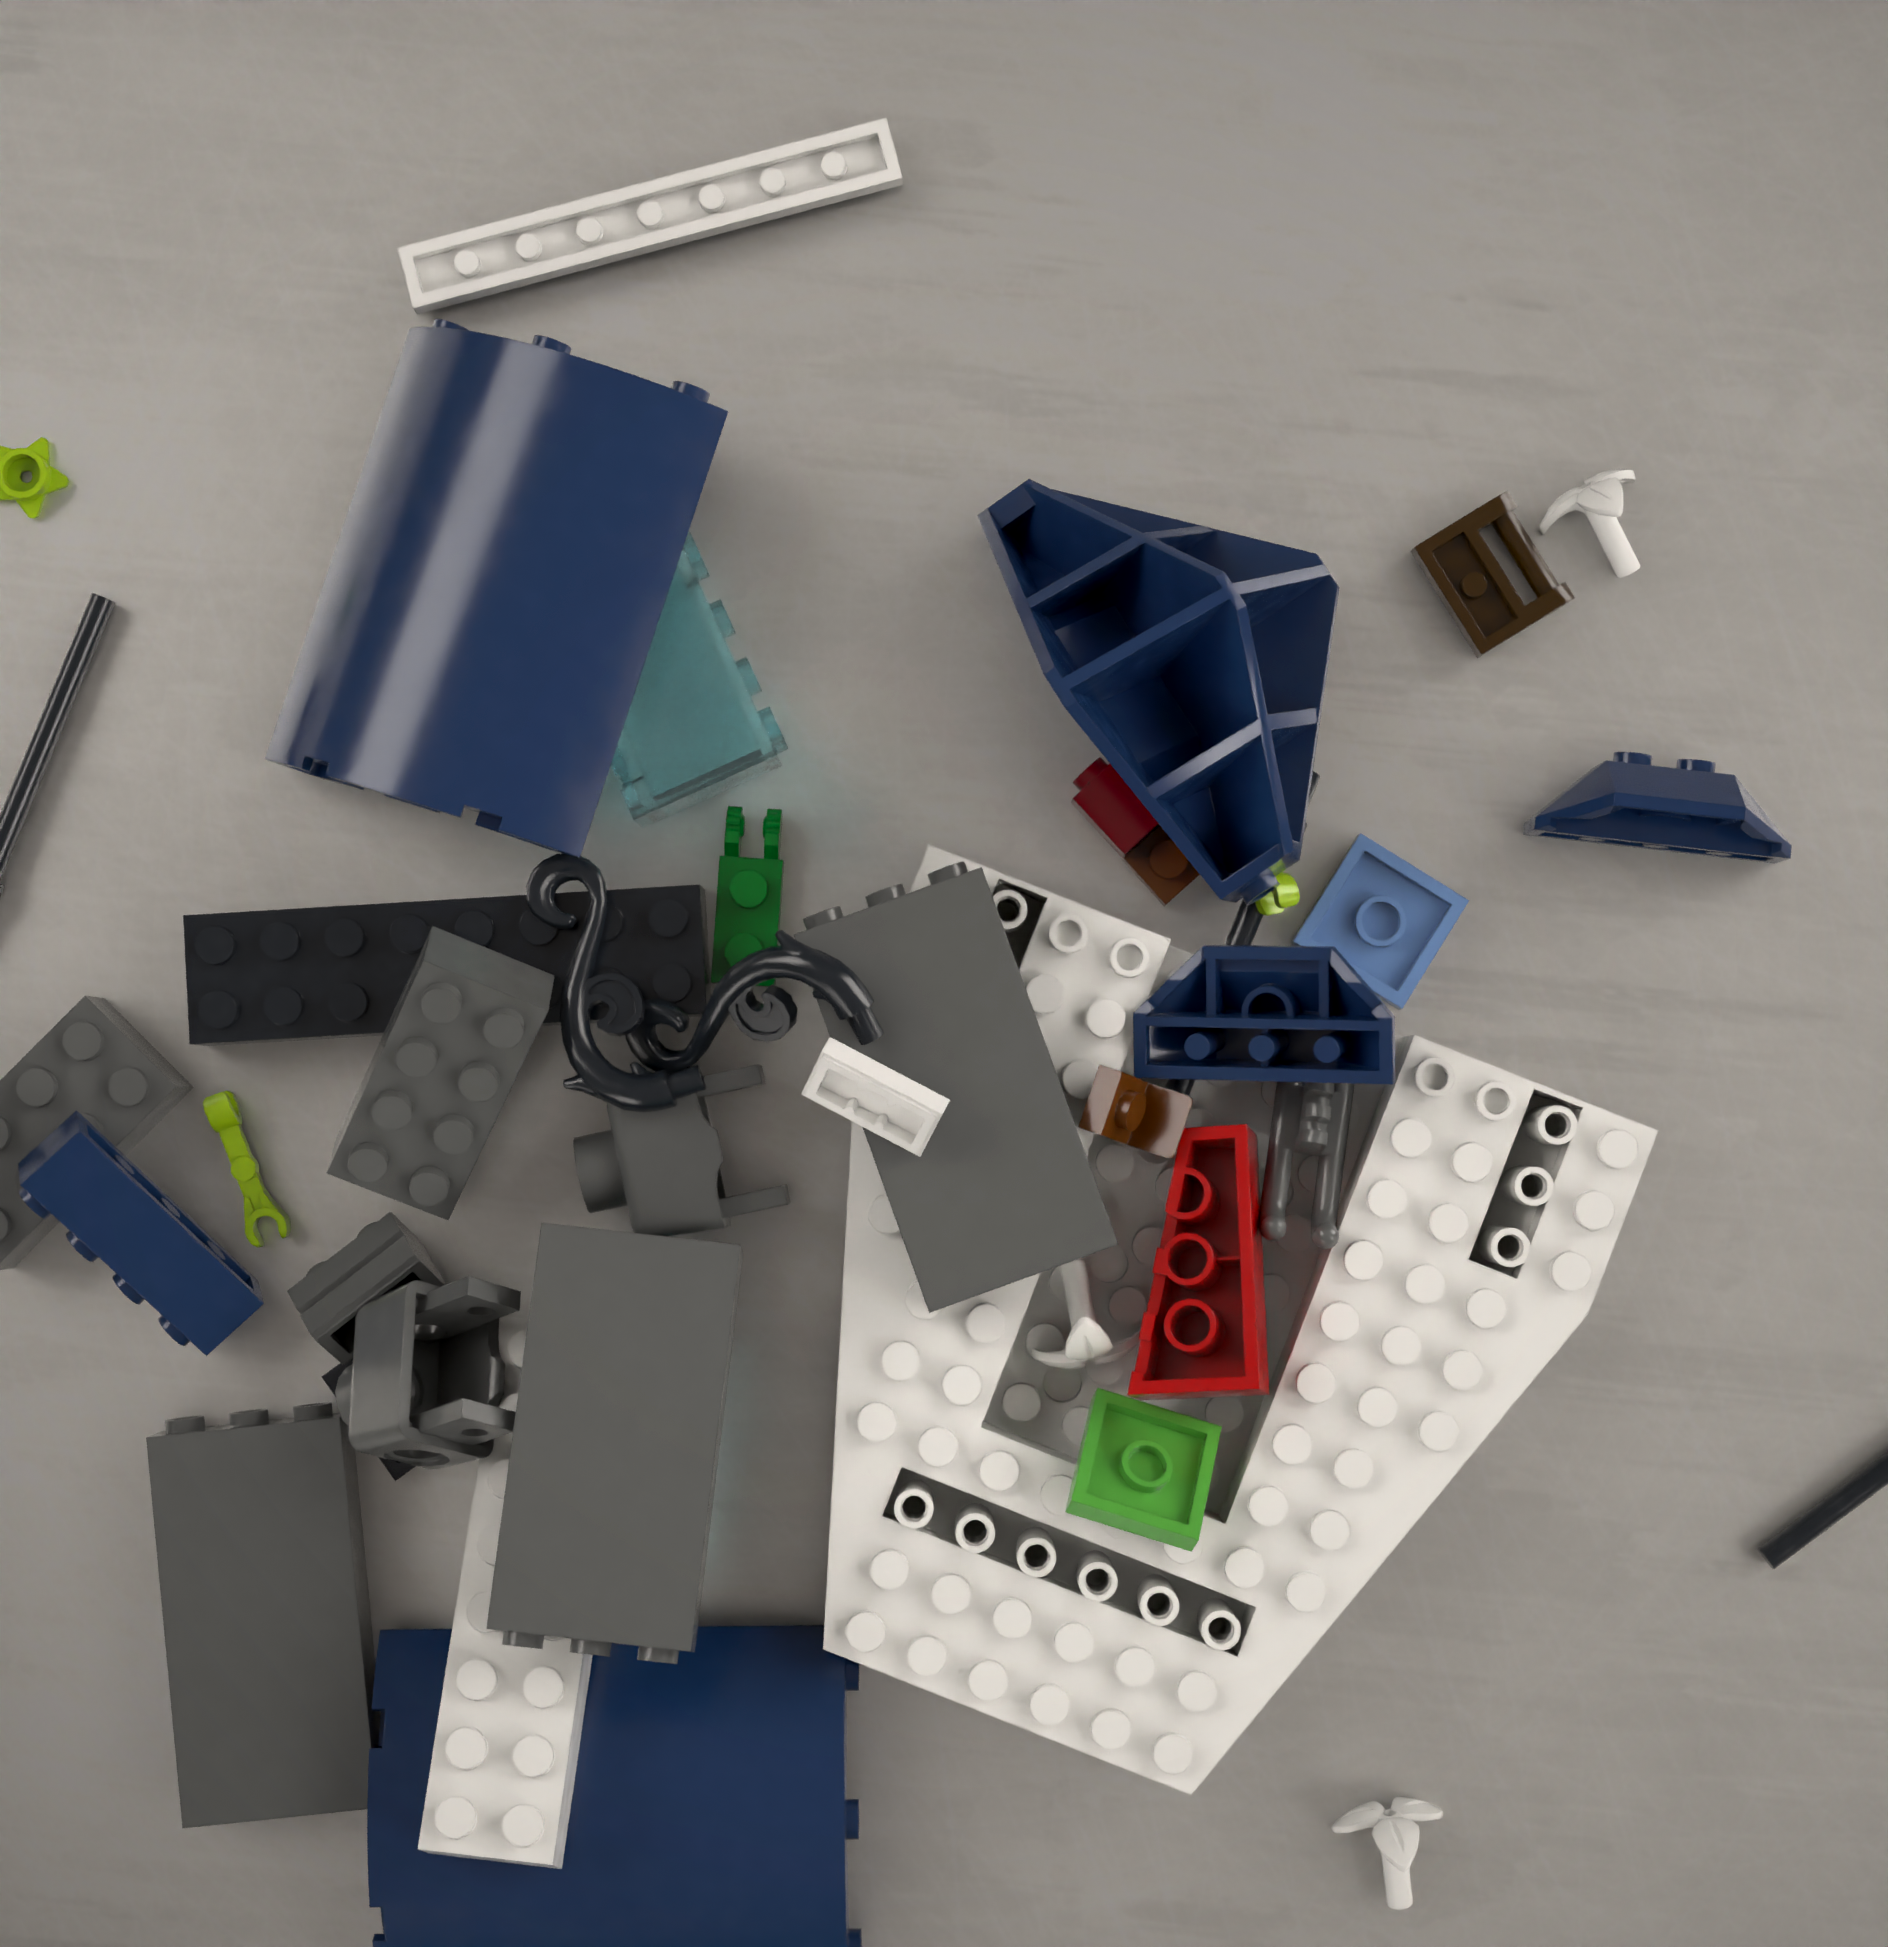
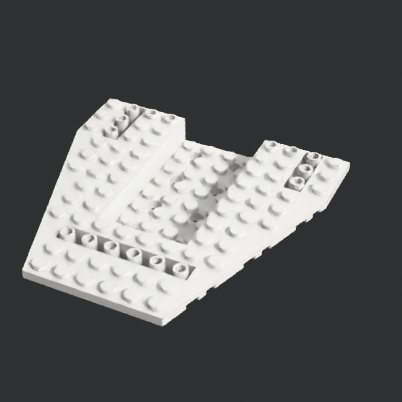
(1457, 1274)

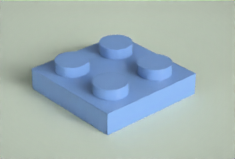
(1382, 919)

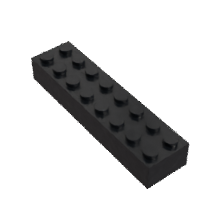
(347, 965)

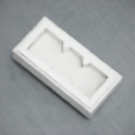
(875, 1096)

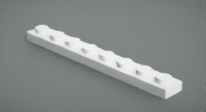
(650, 216)

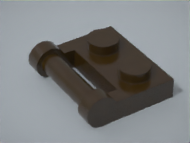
(1475, 584)

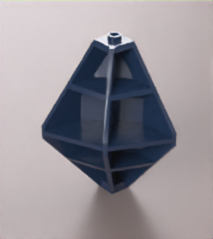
(1184, 665)

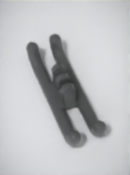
(1312, 1123)

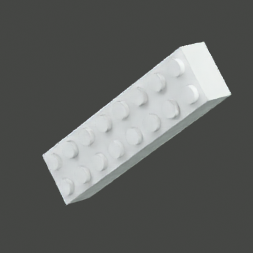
(505, 1711)

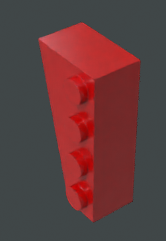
(1207, 1289)

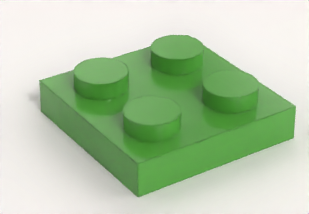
(1144, 1469)

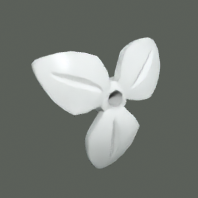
(1602, 502)
(1087, 1339)
(1395, 1838)

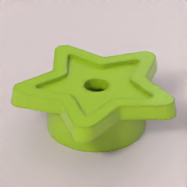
(44, 477)

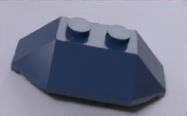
(1662, 810)
(1265, 1019)

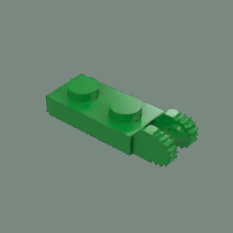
(747, 895)

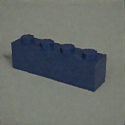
(139, 1234)

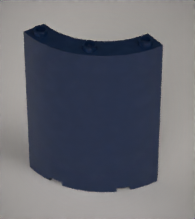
(498, 582)
(695, 1809)

